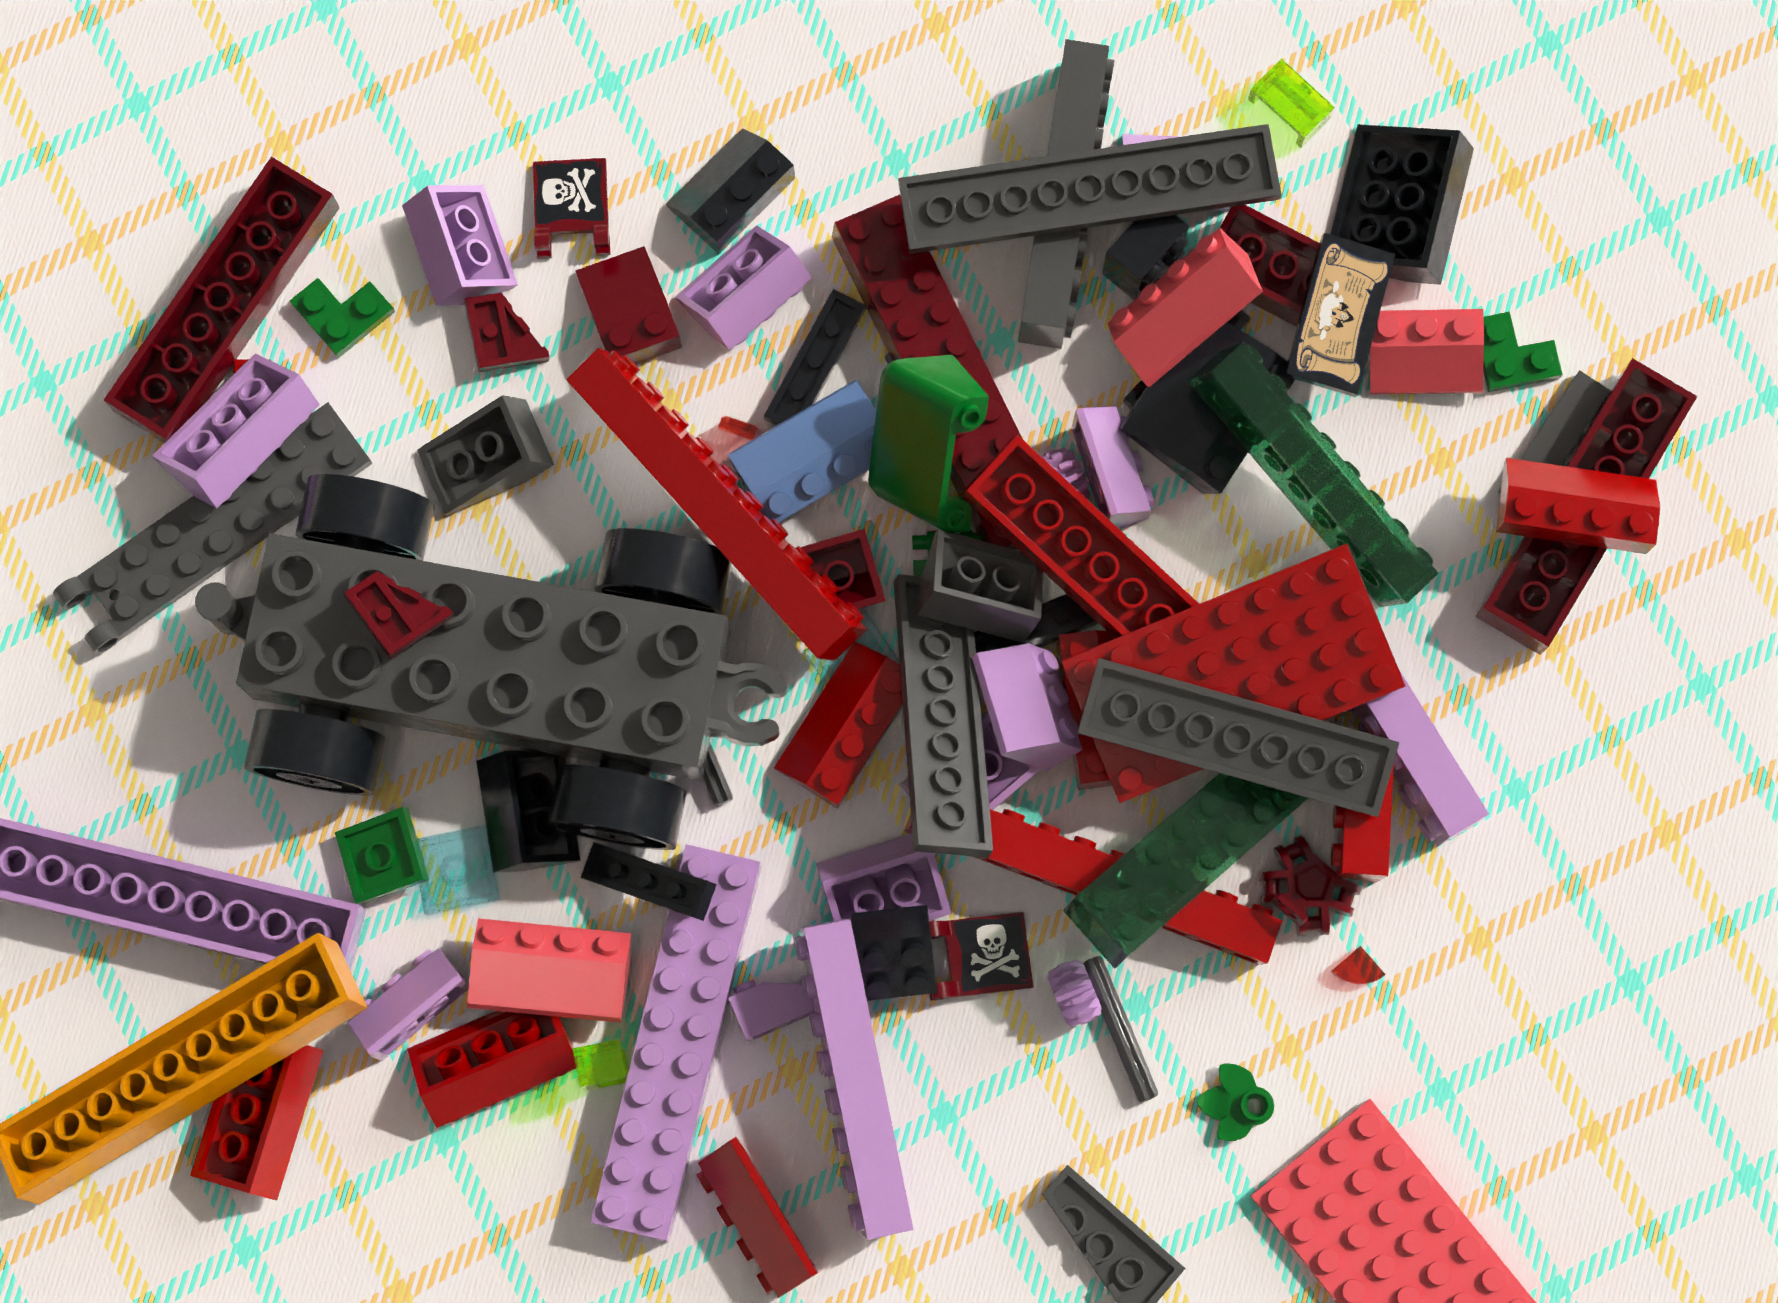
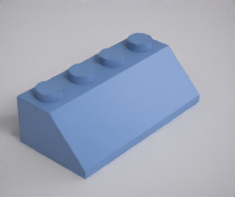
(808, 453)

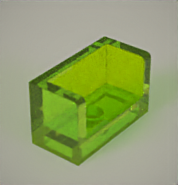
(1293, 101)
(601, 1065)

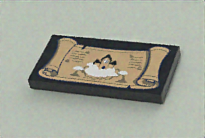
(1339, 315)

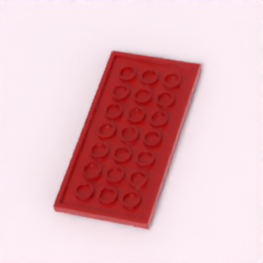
(1284, 641)

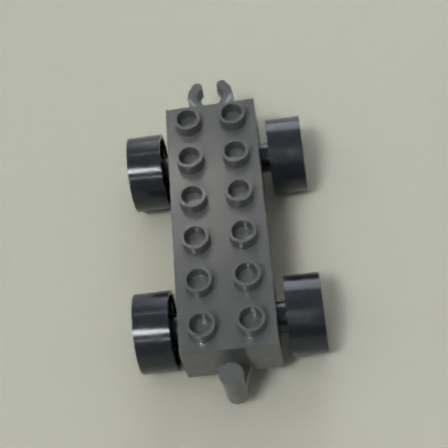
(522, 664)

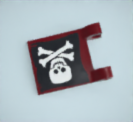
(571, 200)
(984, 955)

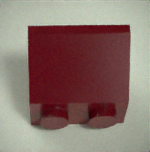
(850, 566)

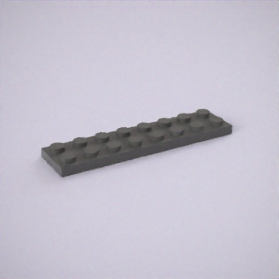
(942, 731)
(1238, 737)

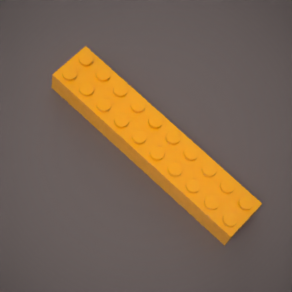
(178, 1069)

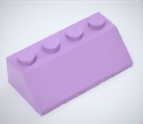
(237, 430)

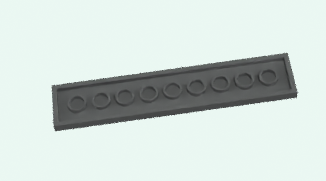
(1089, 188)

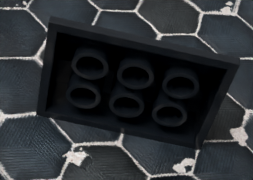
(1404, 196)
(1182, 428)

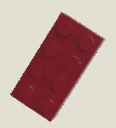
(1279, 258)

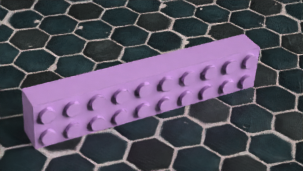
(166, 896)
(676, 1050)

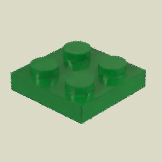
(381, 856)

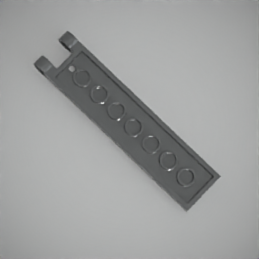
(202, 539)

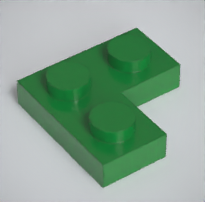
(345, 323)
(1513, 365)

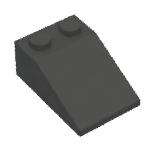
(485, 454)

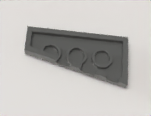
(1116, 1248)

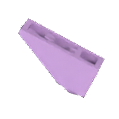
(768, 1007)

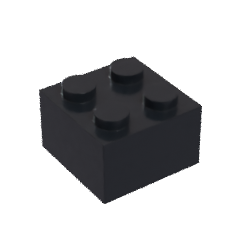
(1145, 252)
(895, 952)

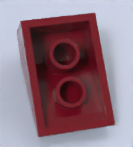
(629, 306)

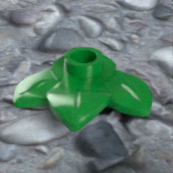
(1230, 1102)

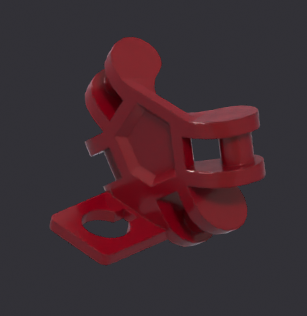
(1309, 886)

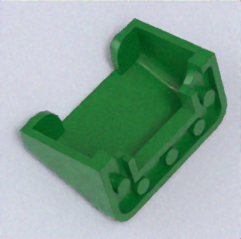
(915, 433)

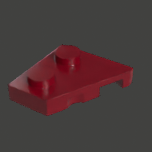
(500, 335)
(394, 613)

